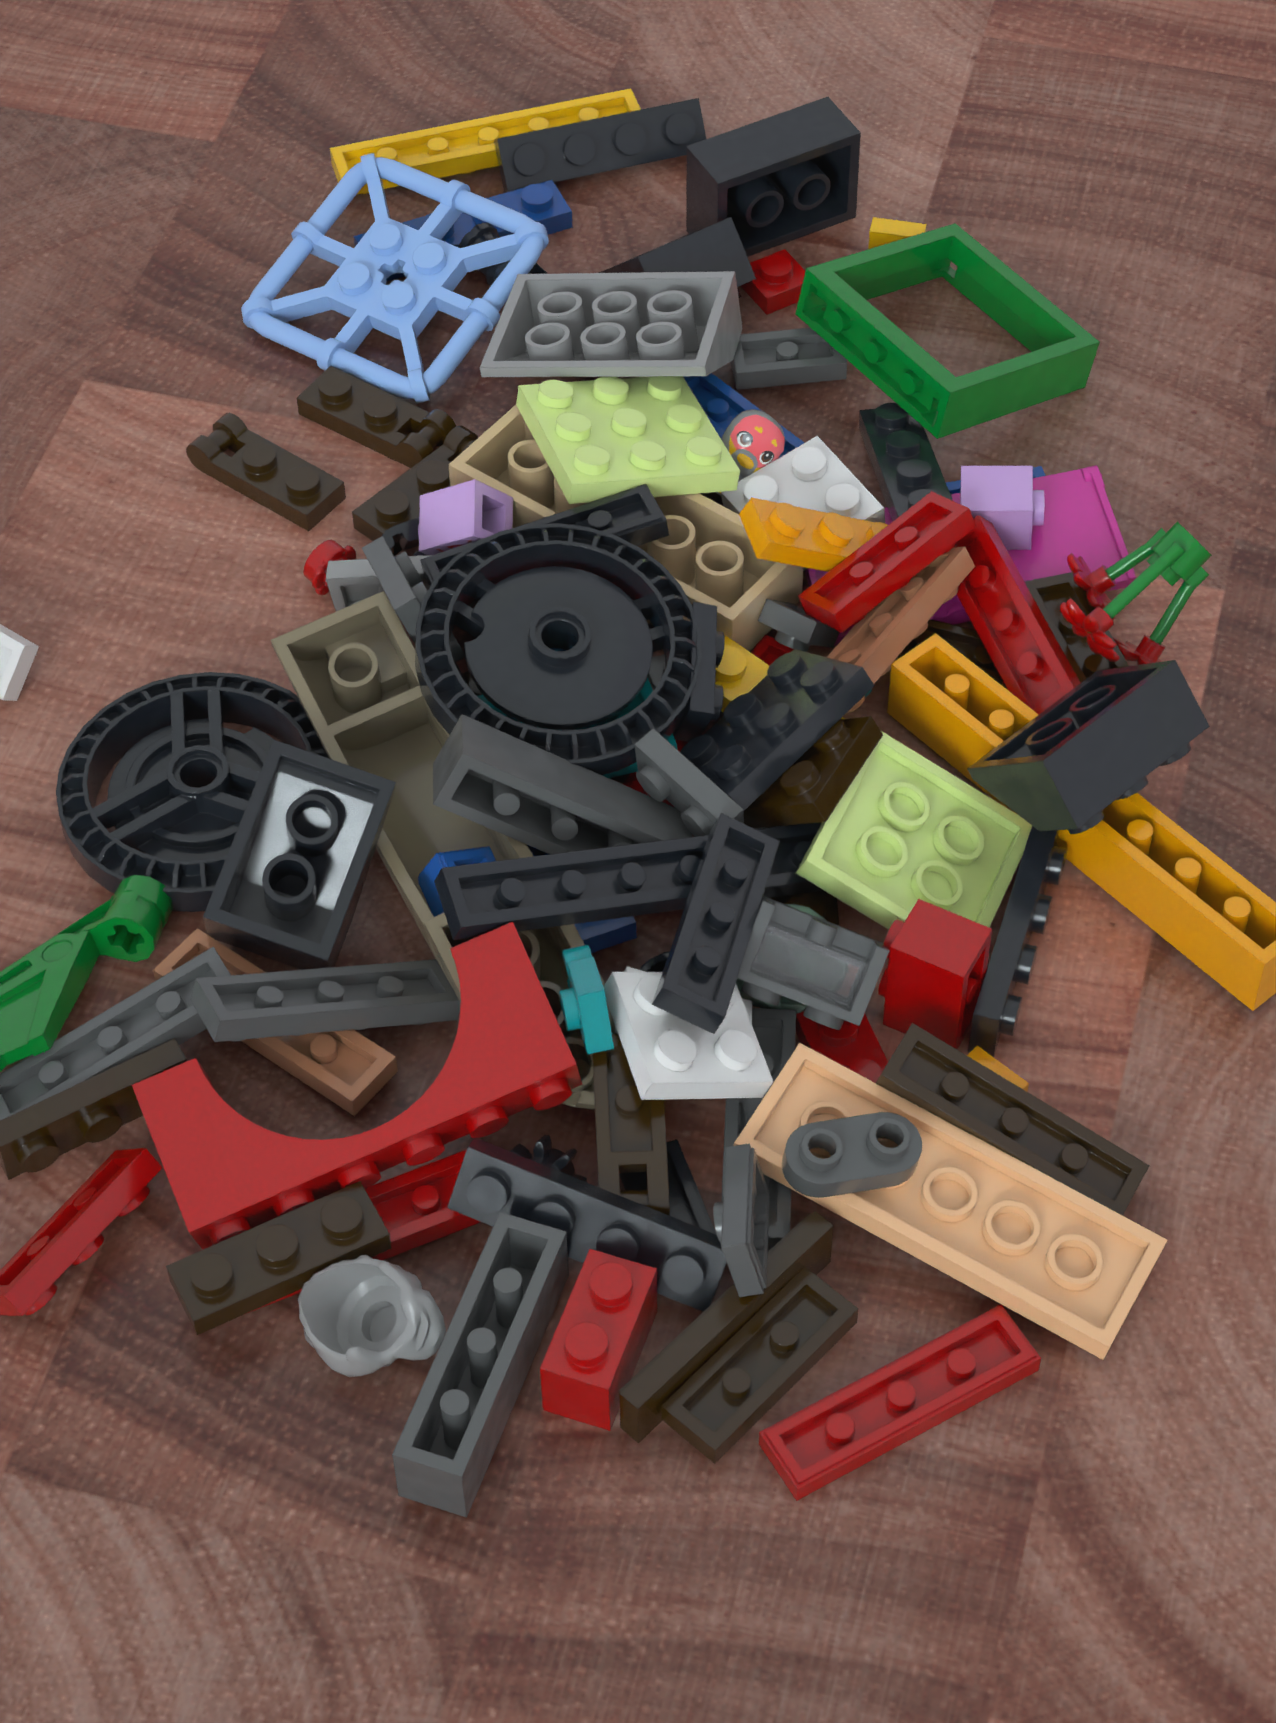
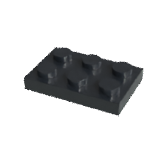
(776, 723)

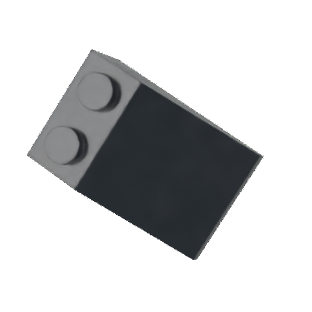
(299, 858)

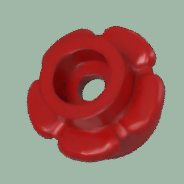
(317, 562)

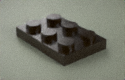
(818, 778)

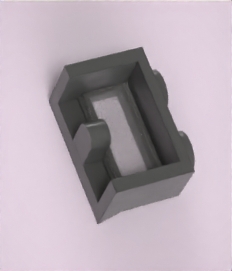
(811, 964)

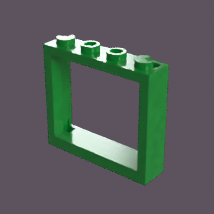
(838, 310)

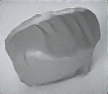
(369, 1315)

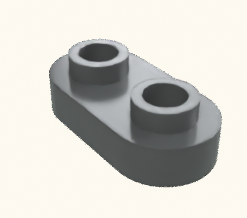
(856, 1155)

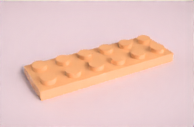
(971, 1209)

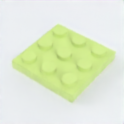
(626, 435)
(913, 836)

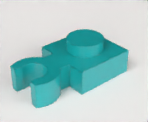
(585, 1000)

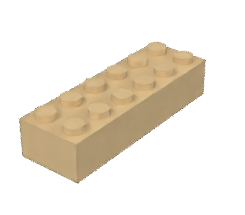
(705, 541)

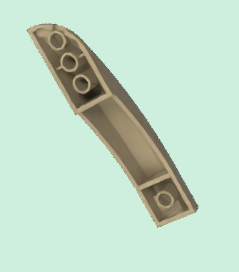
(369, 713)

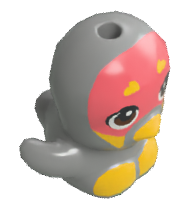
(753, 441)

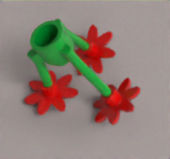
(1172, 556)

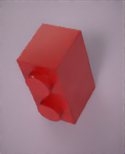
(934, 972)
(599, 1339)

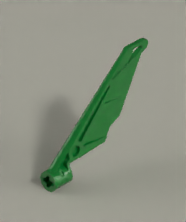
(47, 981)

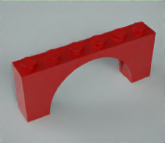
(242, 1175)

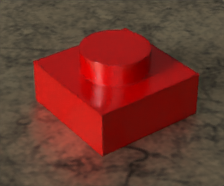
(776, 281)

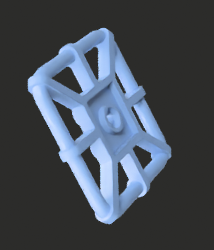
(389, 248)

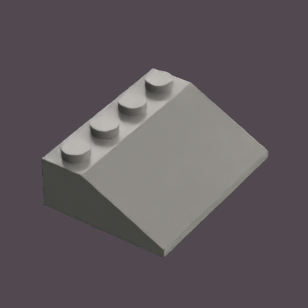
(616, 325)

